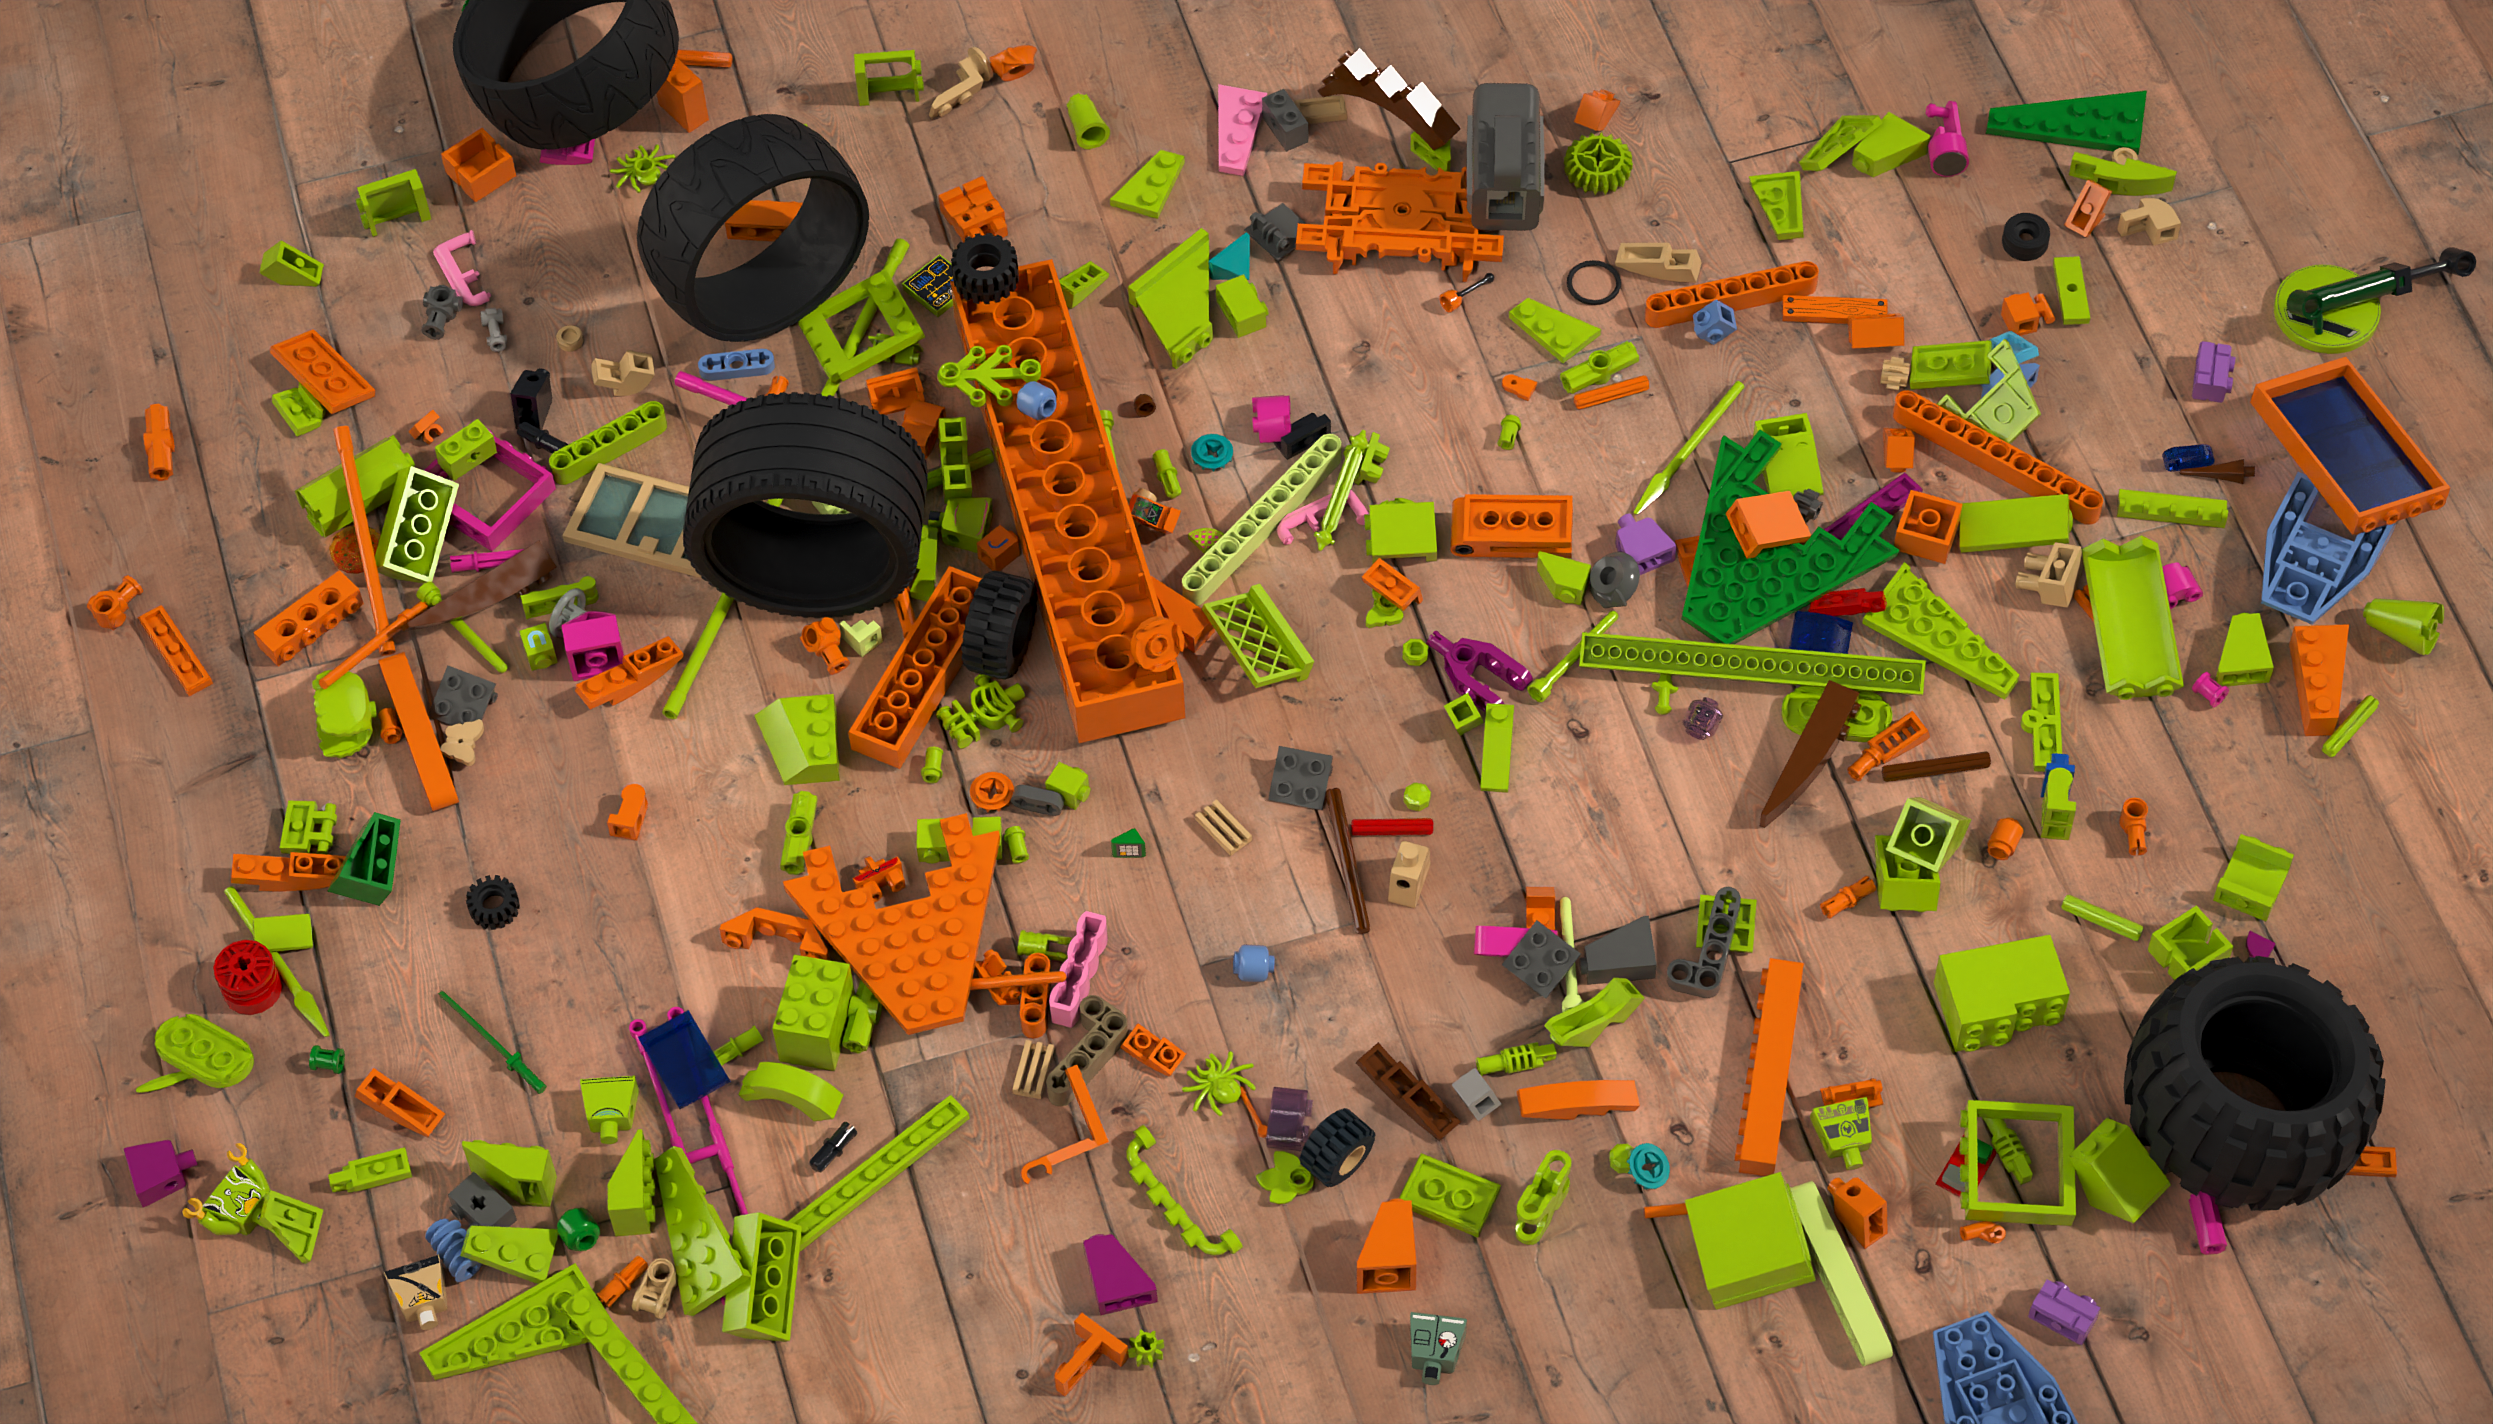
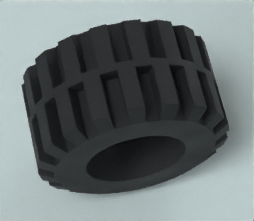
(982, 252)

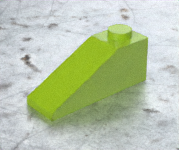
(1497, 747)

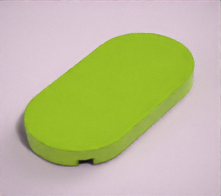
(1871, 720)
(204, 1050)

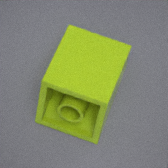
(1927, 833)
(2118, 1171)

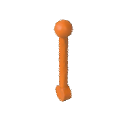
(1262, 1129)

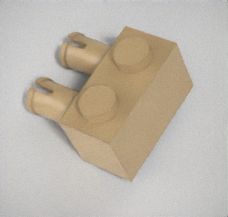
(2058, 577)

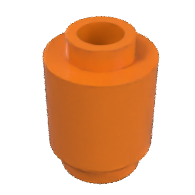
(2004, 838)

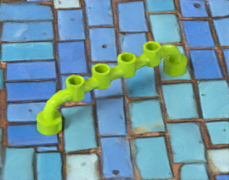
(1175, 1213)

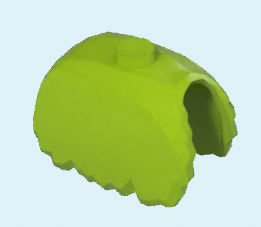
(343, 715)

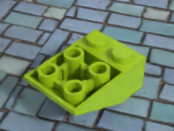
(1796, 462)
(516, 1171)
(632, 1189)

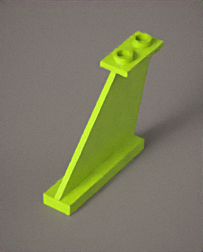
(1177, 298)

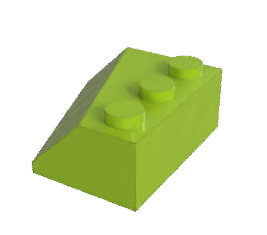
(802, 738)

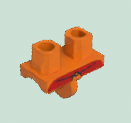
(880, 874)

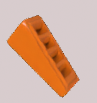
(1901, 725)

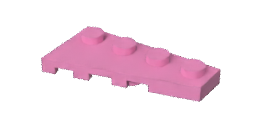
(1238, 124)

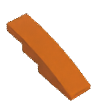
(1577, 1097)

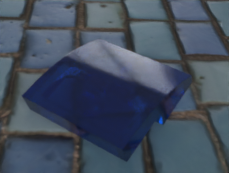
(1820, 633)

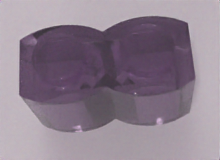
(1287, 1119)

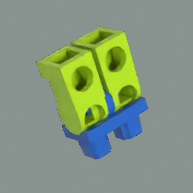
(2056, 809)

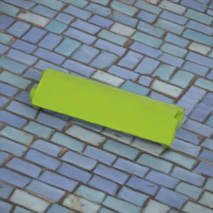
(2132, 618)

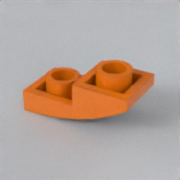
(1152, 1051)

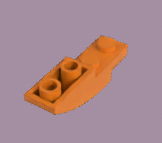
(633, 675)
(281, 874)

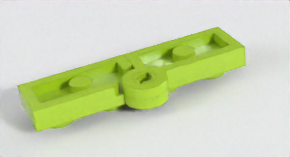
(2044, 718)

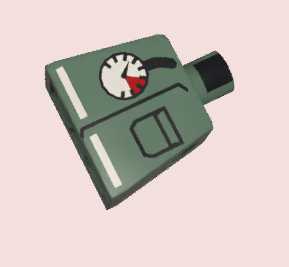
(1436, 1344)

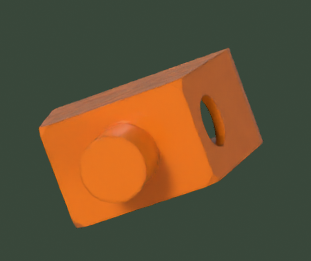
(1859, 1210)

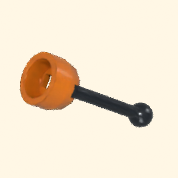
(1452, 299)

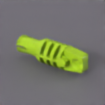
(1517, 1059)
(2010, 1149)

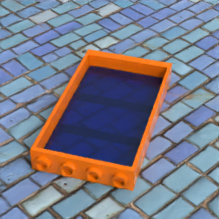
(2350, 445)

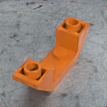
(741, 931)

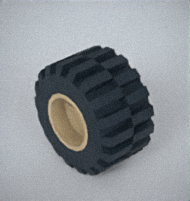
(1337, 1147)

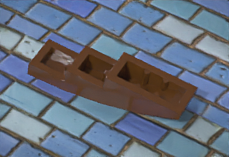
(1407, 1092)

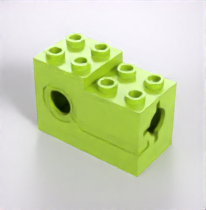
(2000, 990)

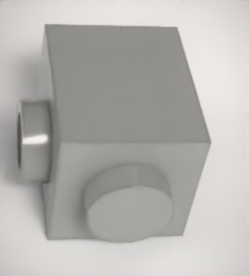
(1476, 1094)

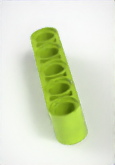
(608, 442)

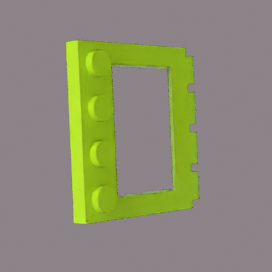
(894, 310)

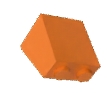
(1389, 1251)

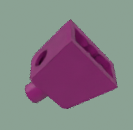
(157, 1169)

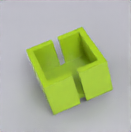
(2184, 946)

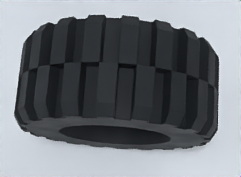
(999, 624)

